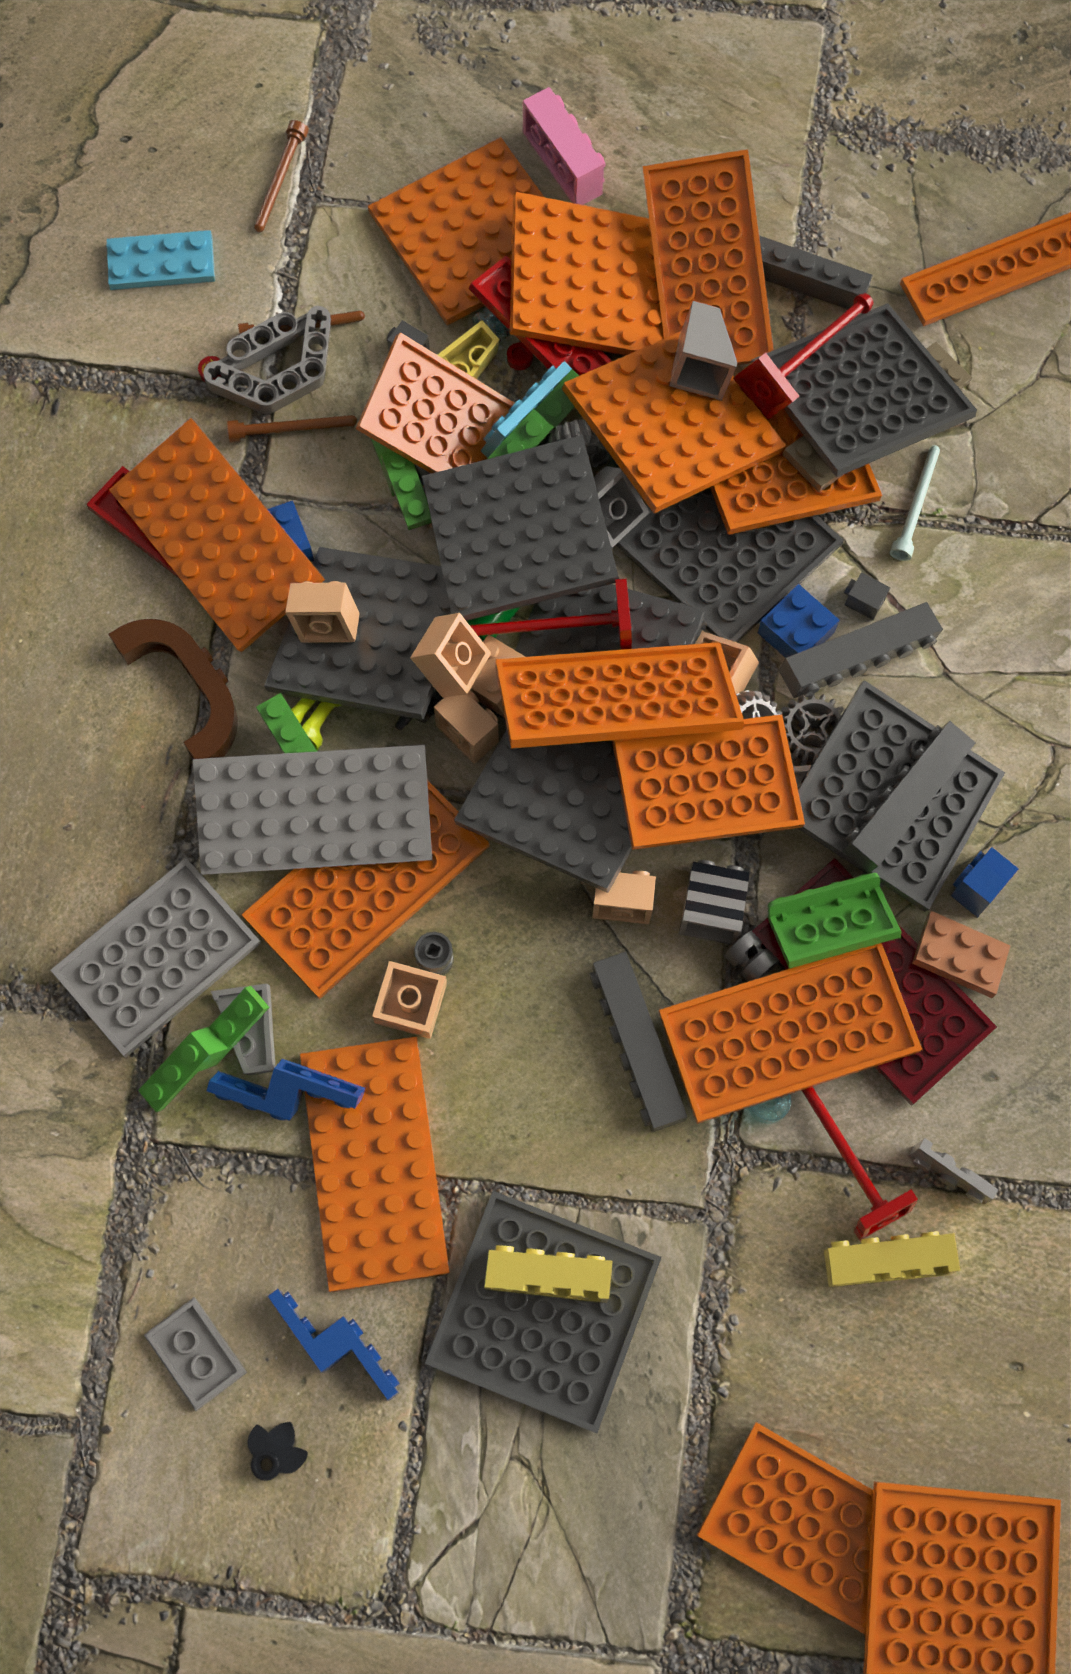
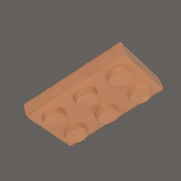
(961, 954)

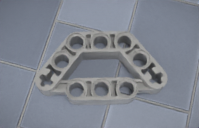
(229, 366)

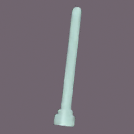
(903, 547)

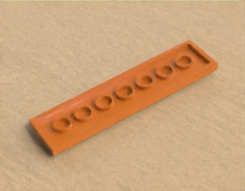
(990, 271)

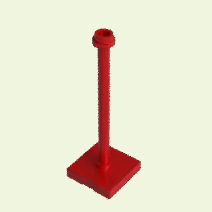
(767, 384)
(618, 618)
(882, 1212)

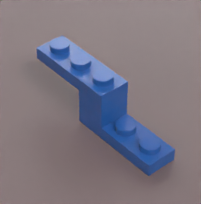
(285, 1090)
(334, 1343)

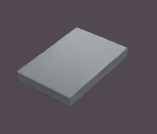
(195, 1354)

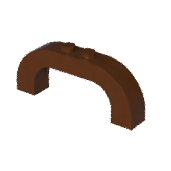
(156, 635)

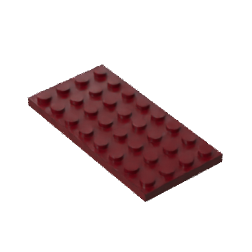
(941, 1013)

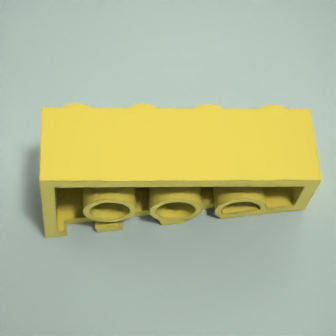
(472, 350)
(891, 1260)
(548, 1274)

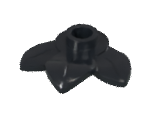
(277, 1447)

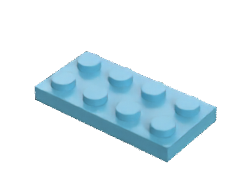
(160, 260)
(523, 407)

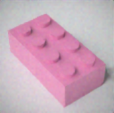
(563, 146)

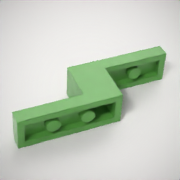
(539, 421)
(405, 485)
(284, 726)
(203, 1049)

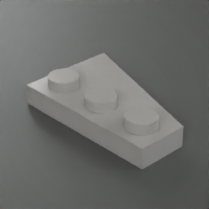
(256, 1047)
(944, 1165)

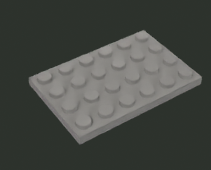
(155, 957)

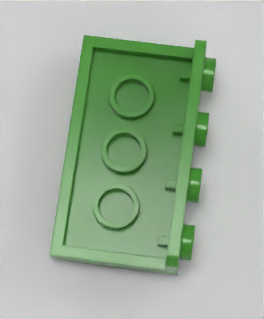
(832, 920)

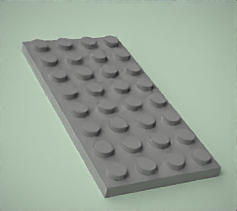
(312, 809)

